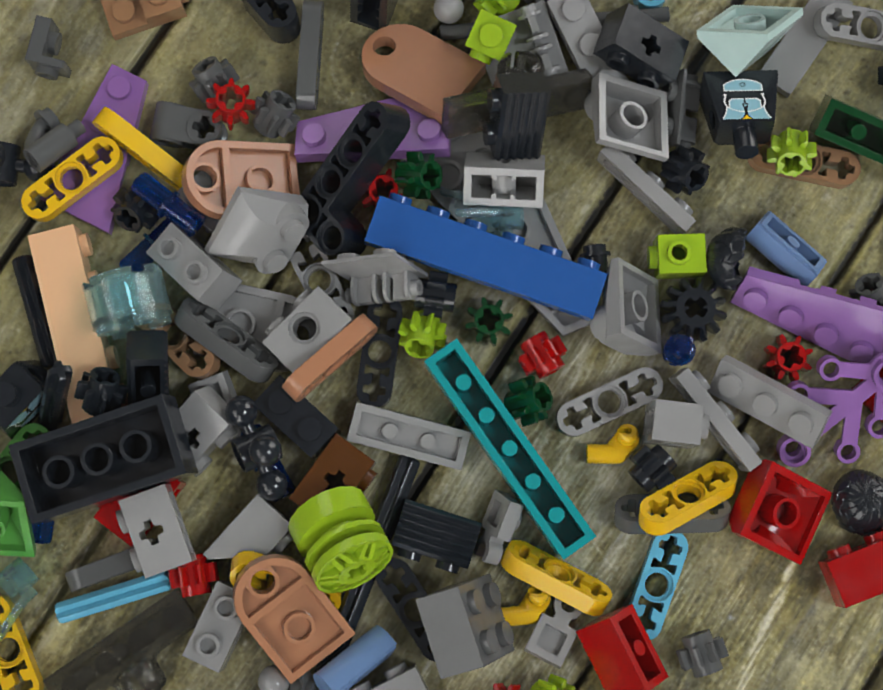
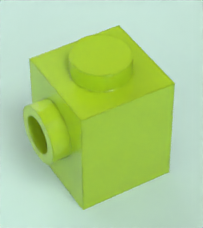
(489, 37)
(678, 256)

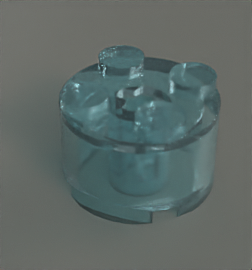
(126, 300)

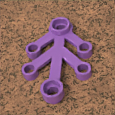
(845, 405)

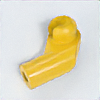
(617, 449)
(530, 608)

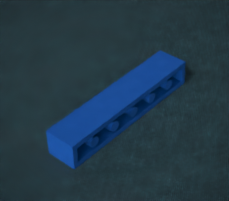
(485, 257)

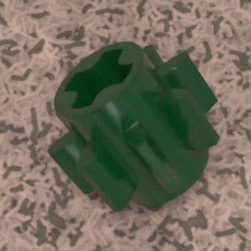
(418, 175)
(495, 312)
(528, 400)

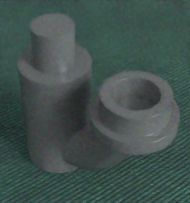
(50, 139)

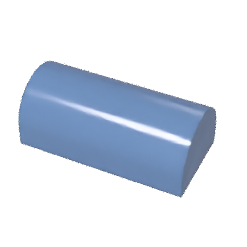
(786, 249)
(356, 661)

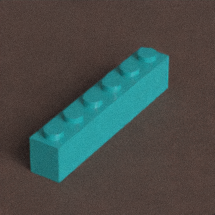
(509, 449)

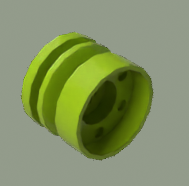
(340, 539)

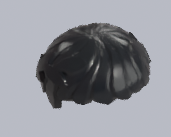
(723, 257)
(859, 502)

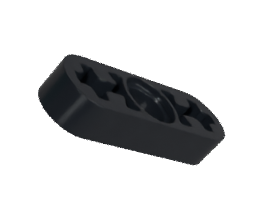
(385, 382)
(391, 589)

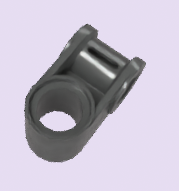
(181, 126)

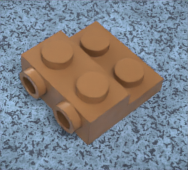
(135, 16)

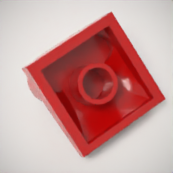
(779, 510)

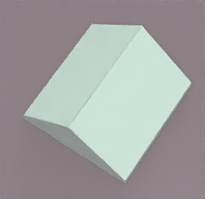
(746, 33)

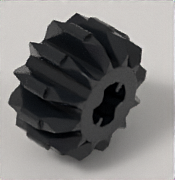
(689, 295)

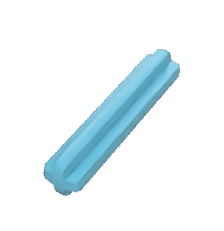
(111, 597)

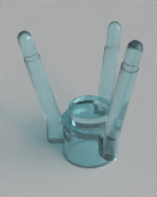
(503, 217)
(17, 579)

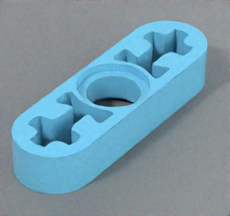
(677, 560)

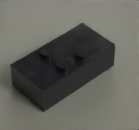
(103, 459)

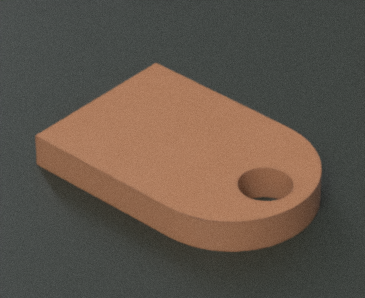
(419, 68)
(238, 164)
(291, 616)

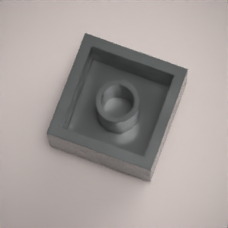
(465, 626)

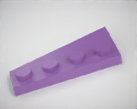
(125, 96)
(320, 134)
(819, 315)

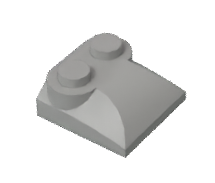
(629, 116)
(260, 228)
(629, 311)

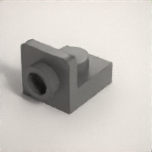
(43, 44)

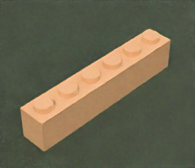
(61, 270)

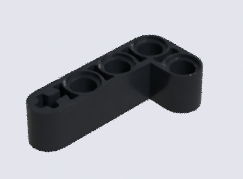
(349, 173)

